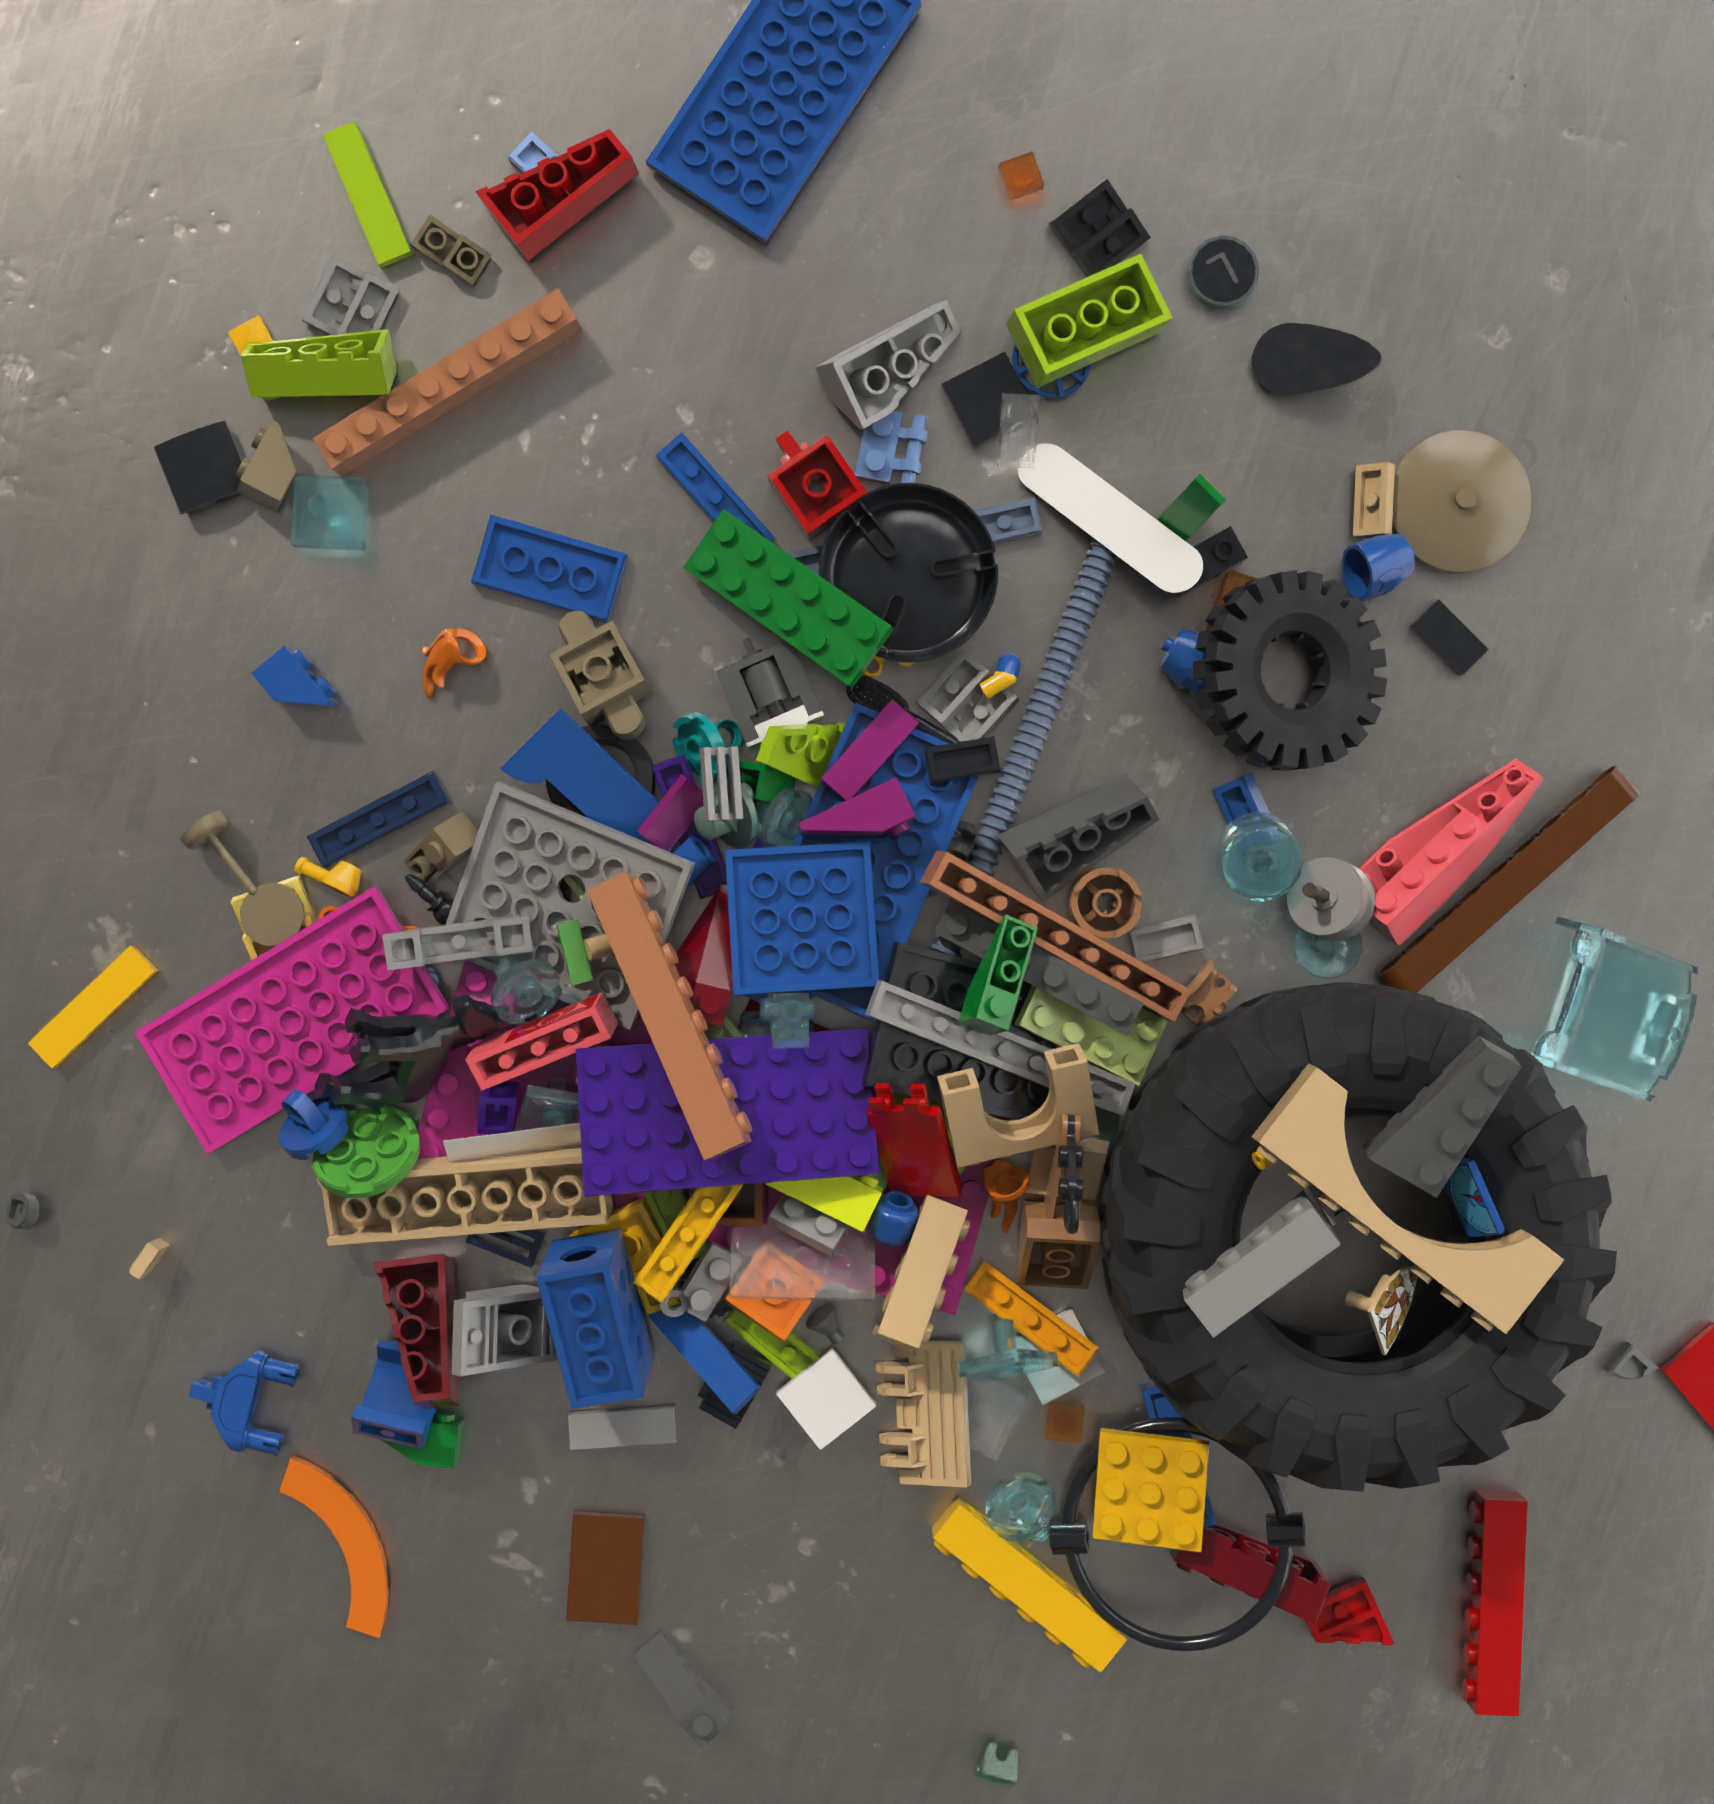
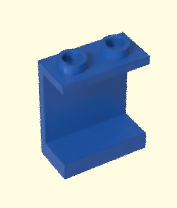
(388, 1405)

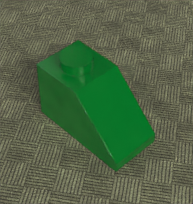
(763, 780)

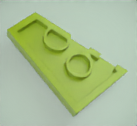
(800, 749)

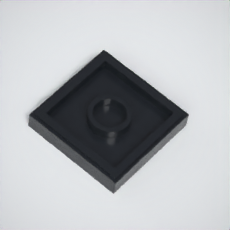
(978, 397)

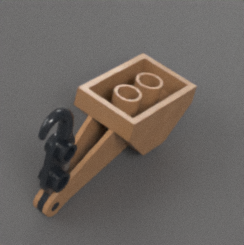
(1060, 1239)

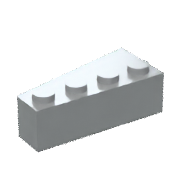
(1260, 1264)

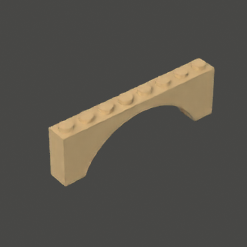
(1489, 1276)

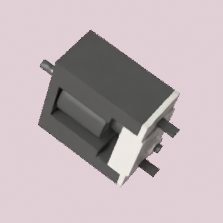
(765, 682)

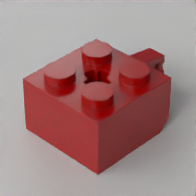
(809, 464)

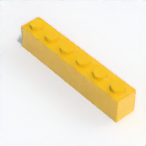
(1028, 1584)

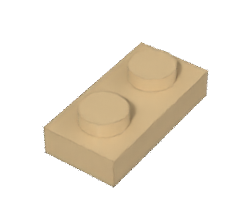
(1373, 500)

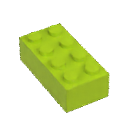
(1088, 320)

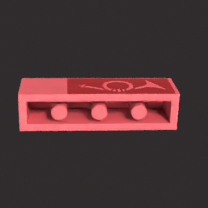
(542, 1041)

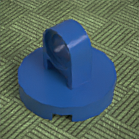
(311, 1125)

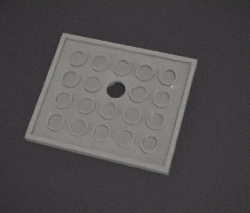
(518, 870)

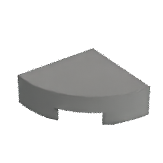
(1630, 1364)

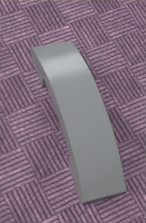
(457, 942)

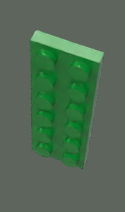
(788, 598)

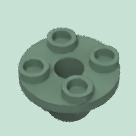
(735, 832)

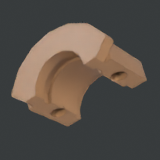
(1206, 996)

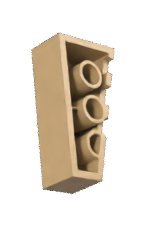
(922, 1274)

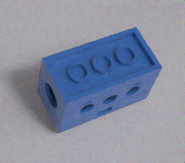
(596, 1318)

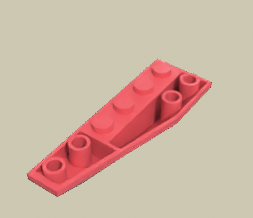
(1439, 852)

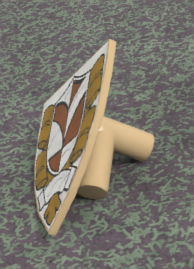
(1387, 1305)

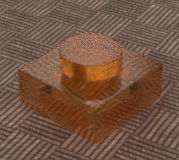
(1021, 175)
(1064, 1422)

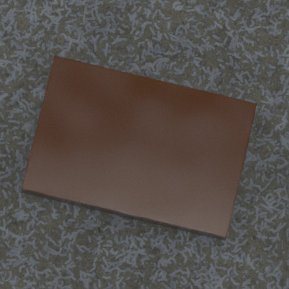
(605, 1567)

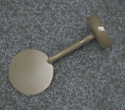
(268, 911)

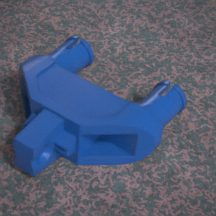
(235, 1399)

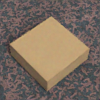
(148, 1258)

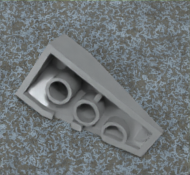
(880, 370)

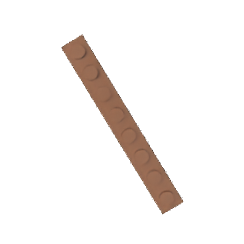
(448, 383)
(1055, 934)
(670, 1016)

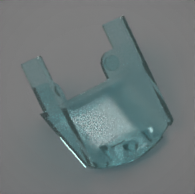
(1621, 1013)

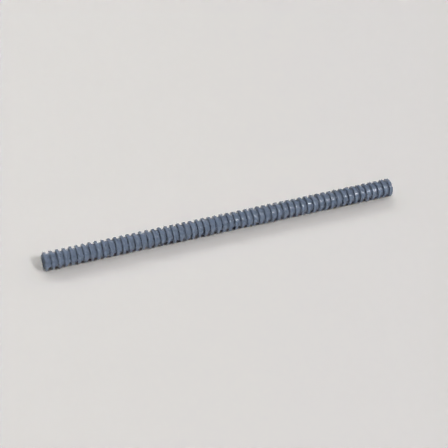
(1039, 715)

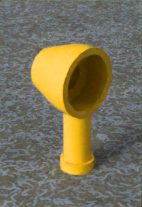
(342, 878)

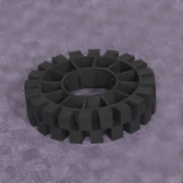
(1340, 660)

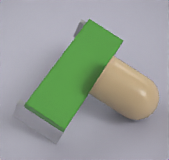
(578, 952)

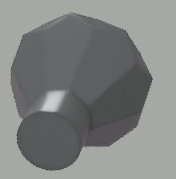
(825, 1322)

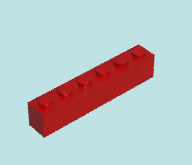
(1495, 1602)

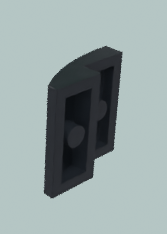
(1099, 229)
(200, 466)

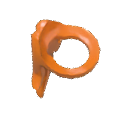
(445, 653)
(1003, 1186)

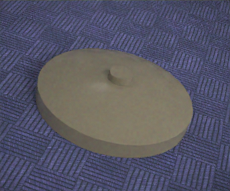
(1460, 501)

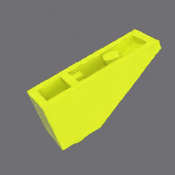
(842, 1198)

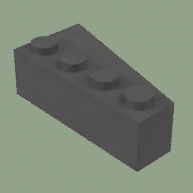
(1445, 1118)

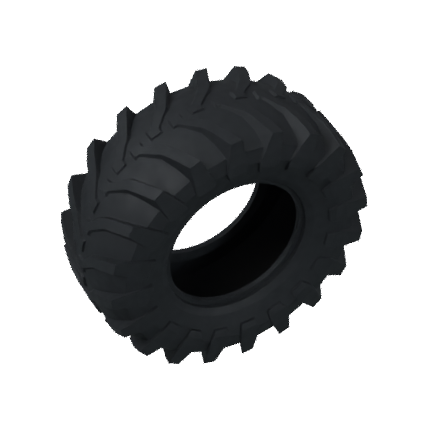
(1335, 1403)

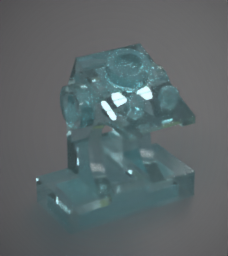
(784, 1016)

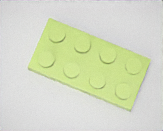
(1102, 1045)

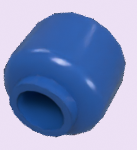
(894, 1219)

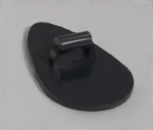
(1310, 358)

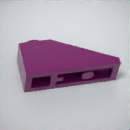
(865, 815)

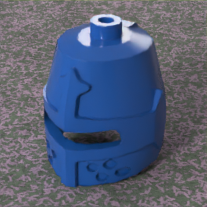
(1381, 559)
(1179, 659)

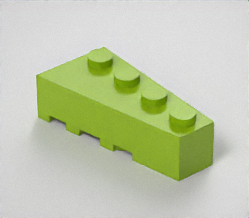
(321, 366)

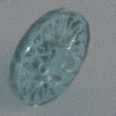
(1327, 957)

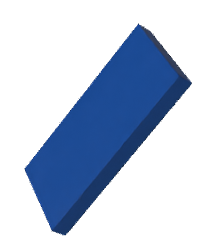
(549, 568)

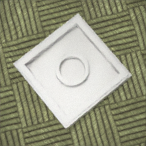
(1059, 1380)
(826, 1398)

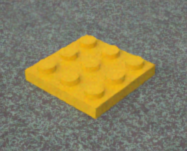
(1151, 1489)

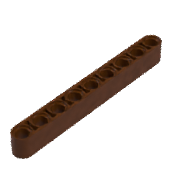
(1510, 881)

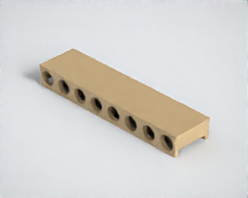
(469, 1194)

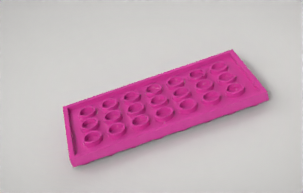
(282, 1020)

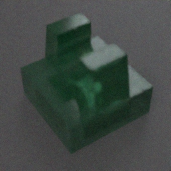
(998, 1771)

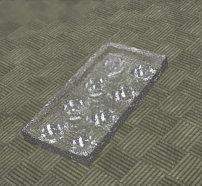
(778, 1266)

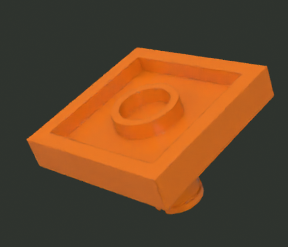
(772, 1315)

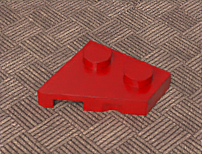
(1350, 1617)

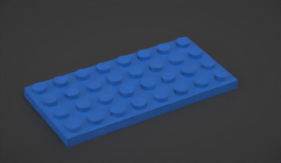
(776, 103)
(899, 860)

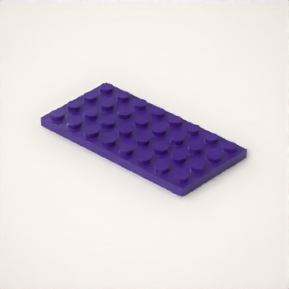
(800, 1102)

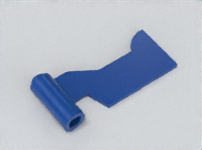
(593, 782)

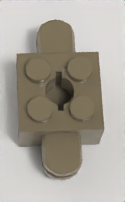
(601, 674)

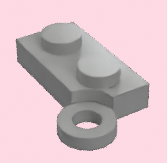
(703, 1285)

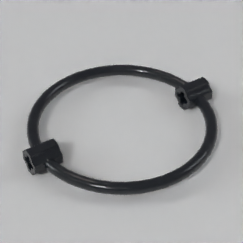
(1073, 1538)

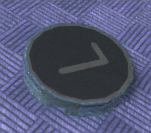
(1222, 272)

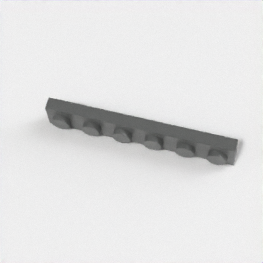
(1046, 971)

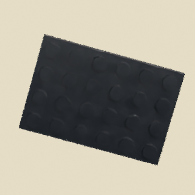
(909, 1059)

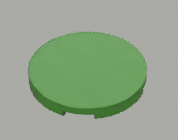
(372, 1154)

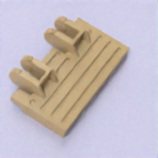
(934, 1412)

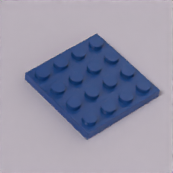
(801, 918)

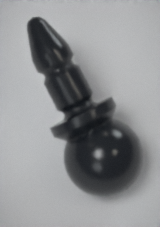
(436, 902)

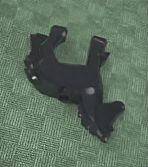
(409, 1051)

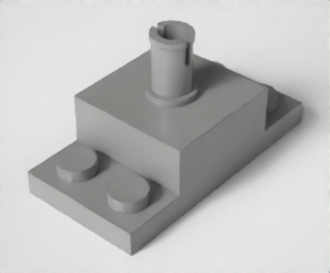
(500, 1330)

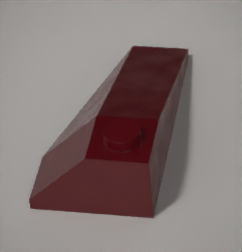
(707, 960)

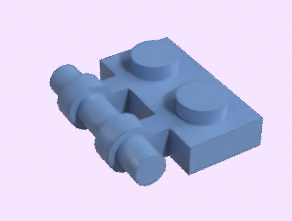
(879, 447)

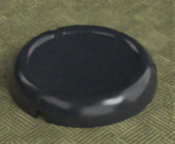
(917, 565)

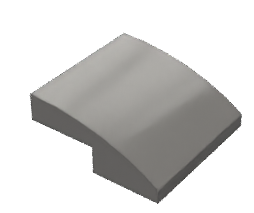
(349, 300)
(961, 705)

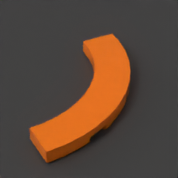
(354, 1534)

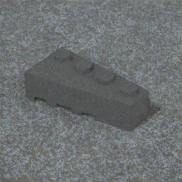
(1077, 835)

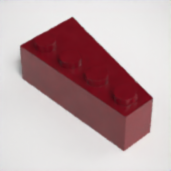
(421, 1309)

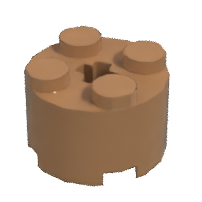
(1125, 902)

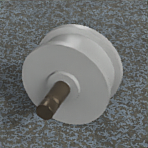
(1331, 899)

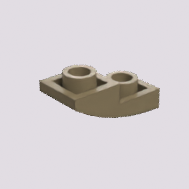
(450, 250)

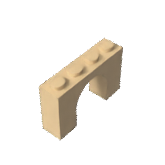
(981, 1138)

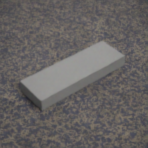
(622, 1427)

